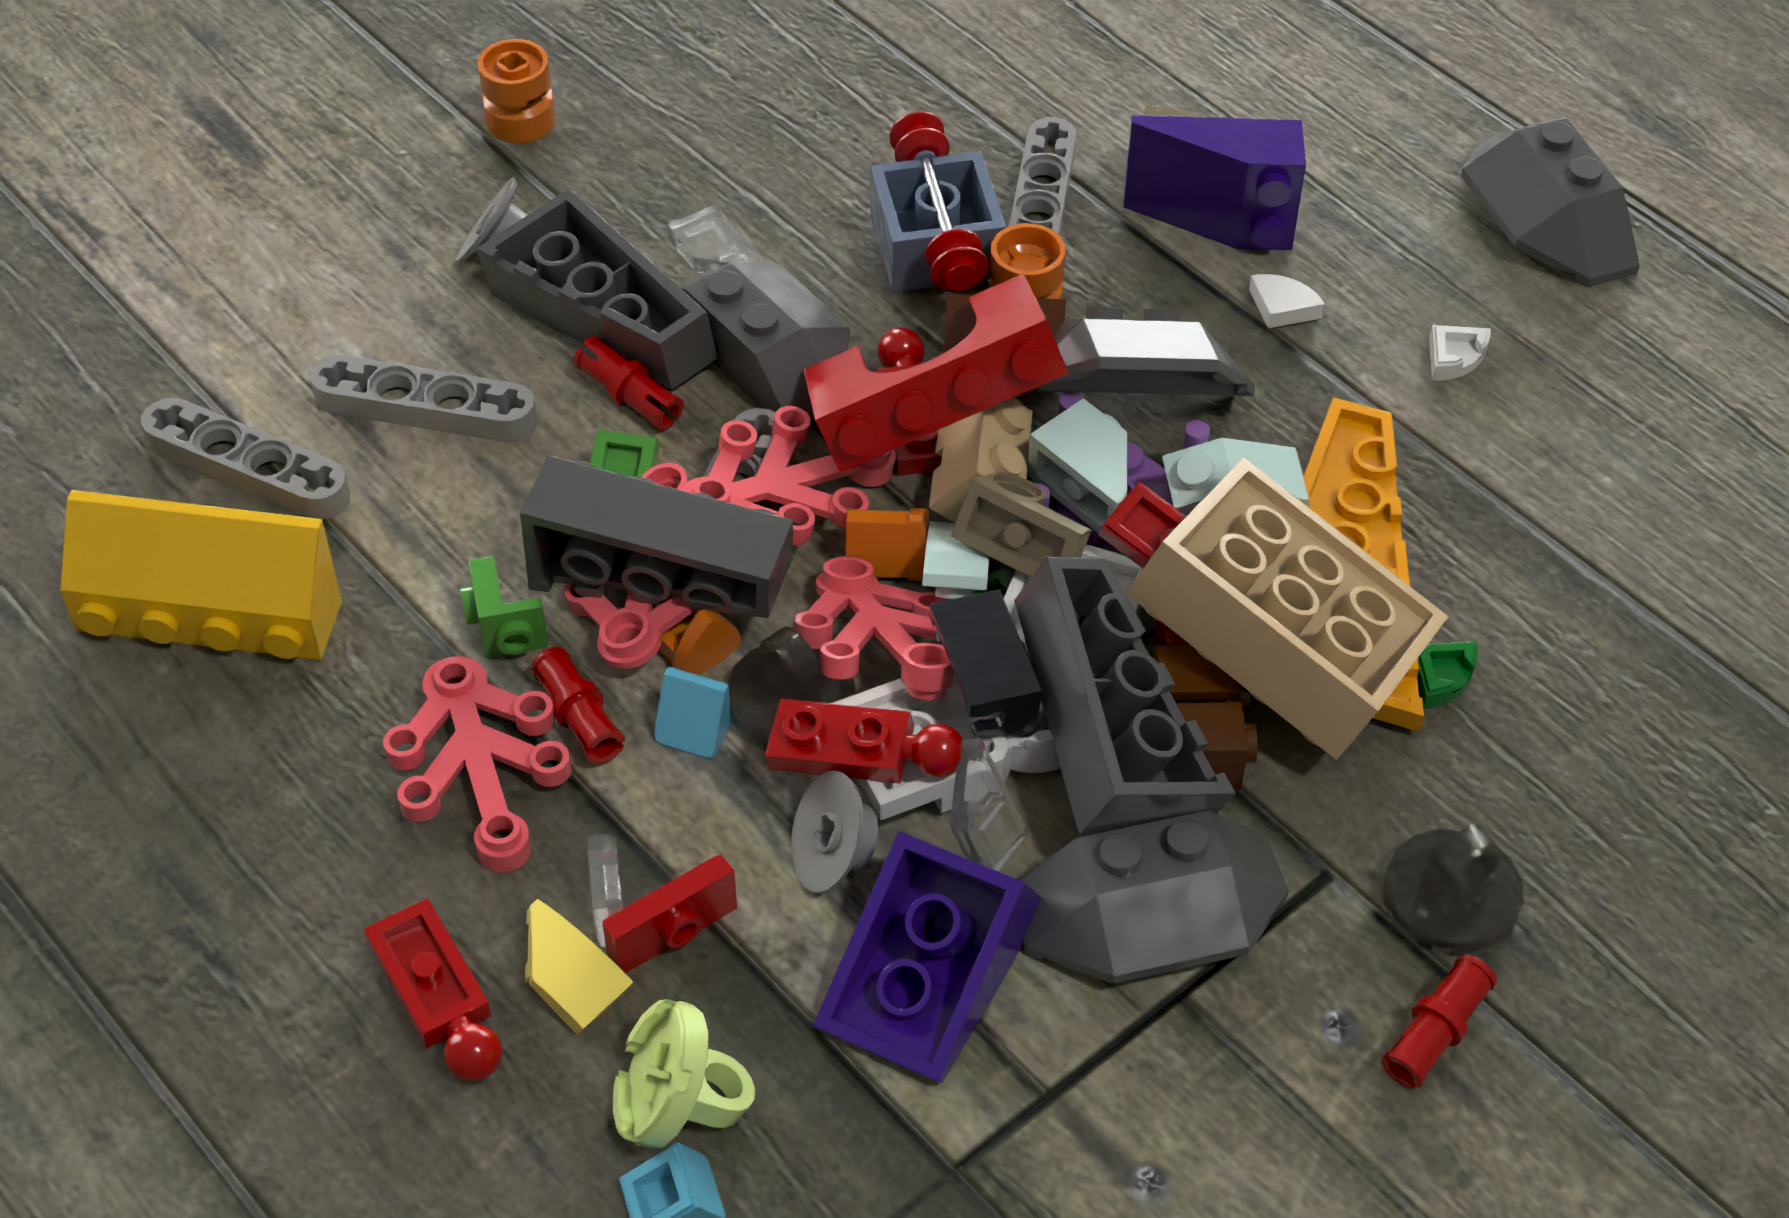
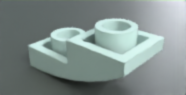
(953, 565)

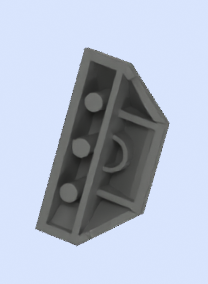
(1555, 200)
(767, 330)
(1144, 356)
(1154, 897)

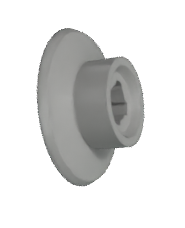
(495, 219)
(831, 832)

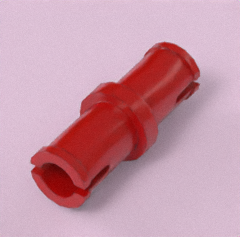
(628, 383)
(578, 705)
(1439, 1021)

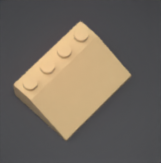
(1287, 607)

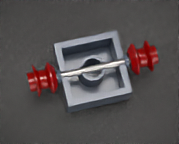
(933, 210)

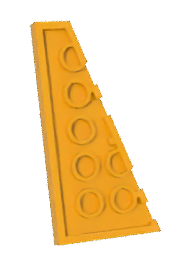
(1356, 493)

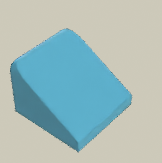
(692, 713)
(673, 1186)

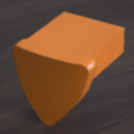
(889, 541)
(699, 641)

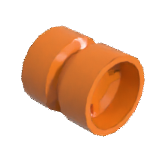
(516, 90)
(1030, 251)

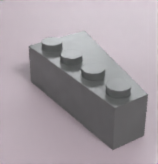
(593, 282)
(651, 540)
(1110, 703)

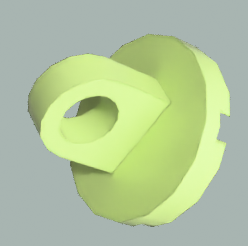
(671, 1078)

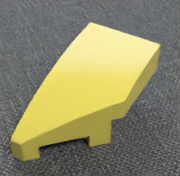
(570, 969)

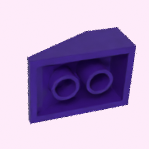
(1218, 177)
(926, 956)

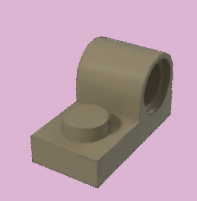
(1009, 523)

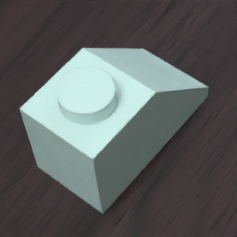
(1081, 461)
(1198, 469)

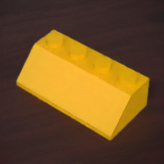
(198, 575)

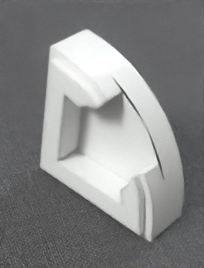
(1284, 300)
(1456, 350)

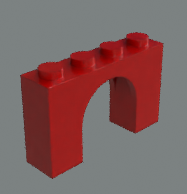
(878, 412)

